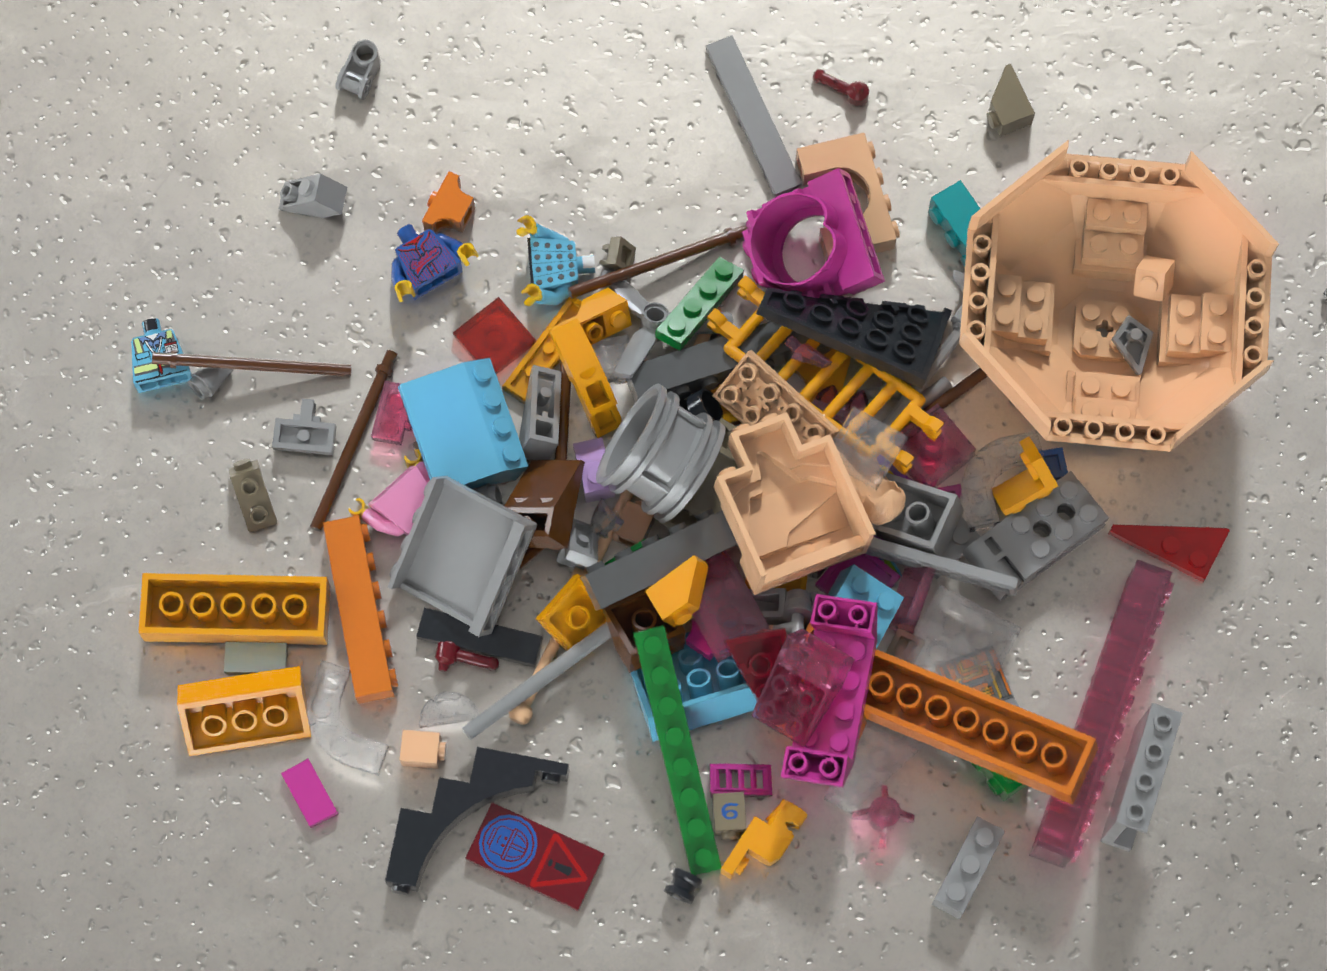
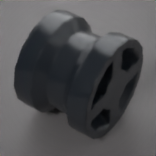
(683, 885)

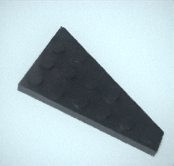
(886, 336)

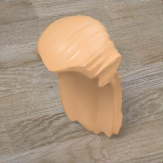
(882, 504)

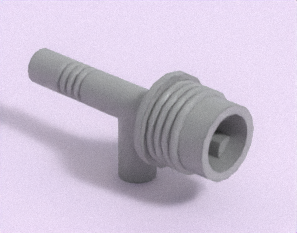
(796, 610)

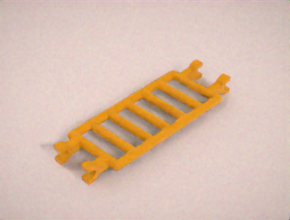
(929, 424)

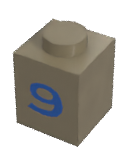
(729, 815)

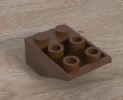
(549, 498)

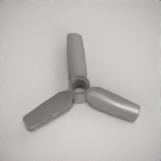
(644, 339)

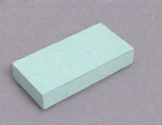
(254, 657)

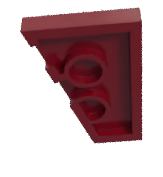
(756, 656)

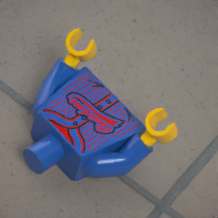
(426, 261)

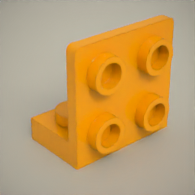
(1028, 485)

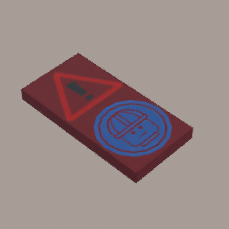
(535, 856)

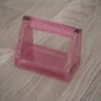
(914, 588)

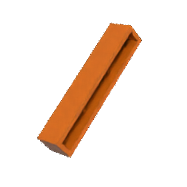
(359, 610)

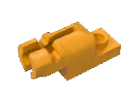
(765, 840)

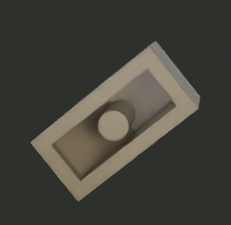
(1009, 105)

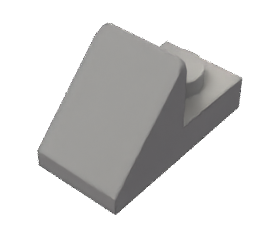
(582, 547)

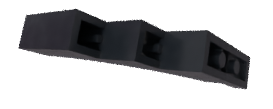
(492, 778)

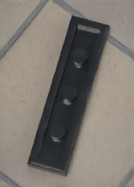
(502, 643)

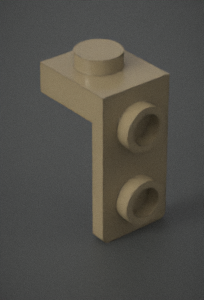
(252, 494)

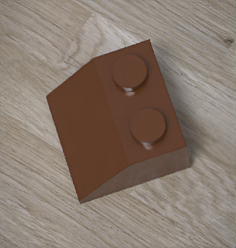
(634, 615)

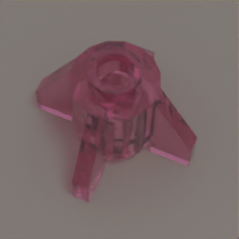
(881, 823)

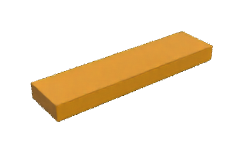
(542, 353)

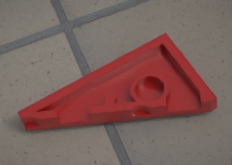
(1183, 548)

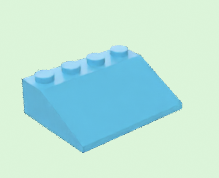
(464, 425)
(707, 689)

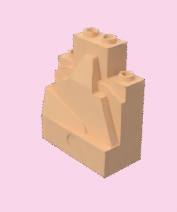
(789, 503)

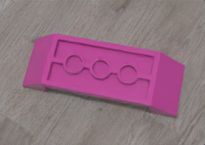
(833, 745)

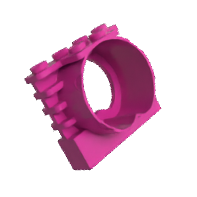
(853, 259)

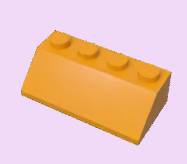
(243, 710)

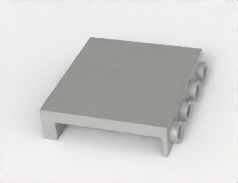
(462, 553)
(1141, 776)

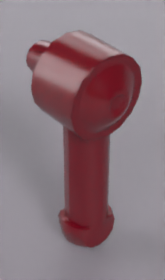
(856, 92)
(449, 653)

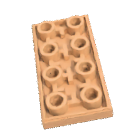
(757, 391)

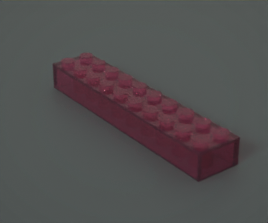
(1105, 705)

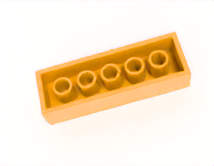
(234, 608)

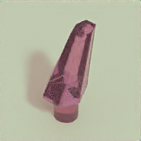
(807, 353)

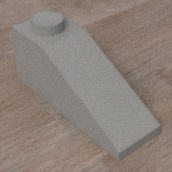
(541, 414)

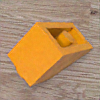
(679, 591)

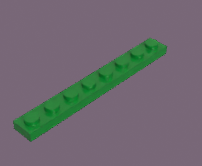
(677, 750)

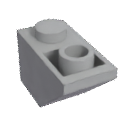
(313, 196)

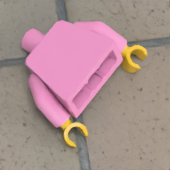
(396, 504)

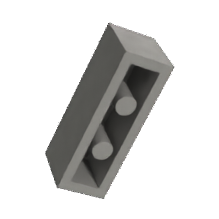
(968, 867)

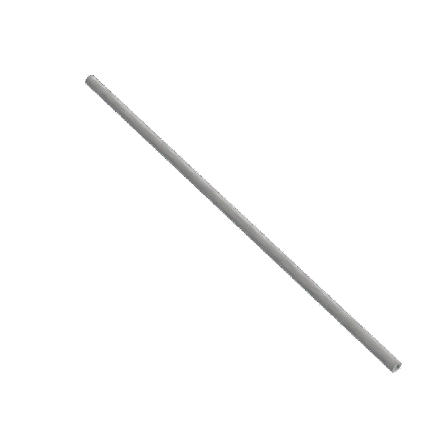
(596, 638)

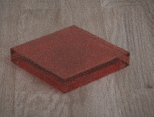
(495, 335)

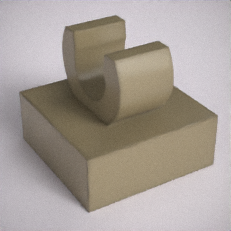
(620, 253)

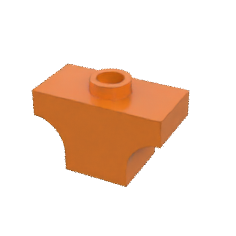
(449, 206)

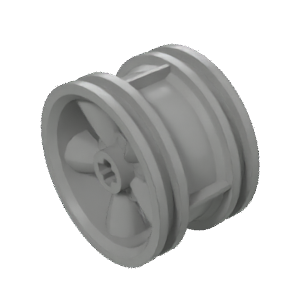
(660, 453)

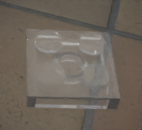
(867, 447)

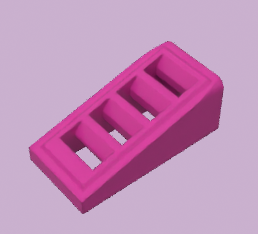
(728, 769)

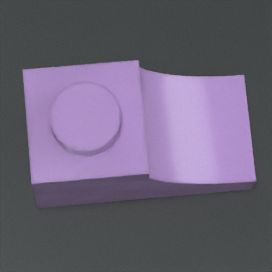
(591, 453)

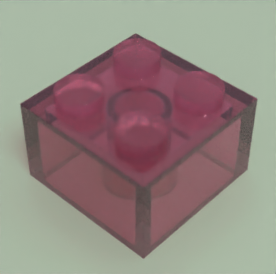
(939, 458)

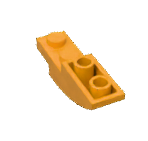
(587, 376)

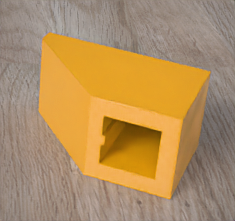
(603, 315)

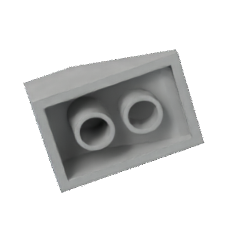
(926, 519)

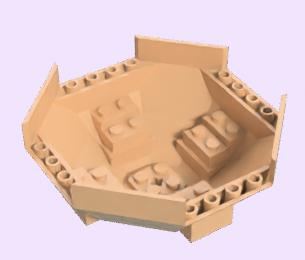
(1062, 260)

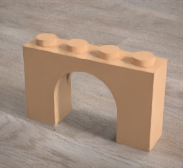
(855, 157)

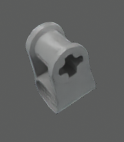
(358, 74)

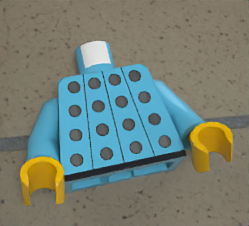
(551, 264)

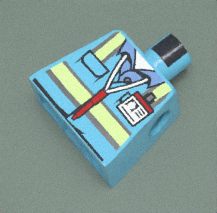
(155, 376)

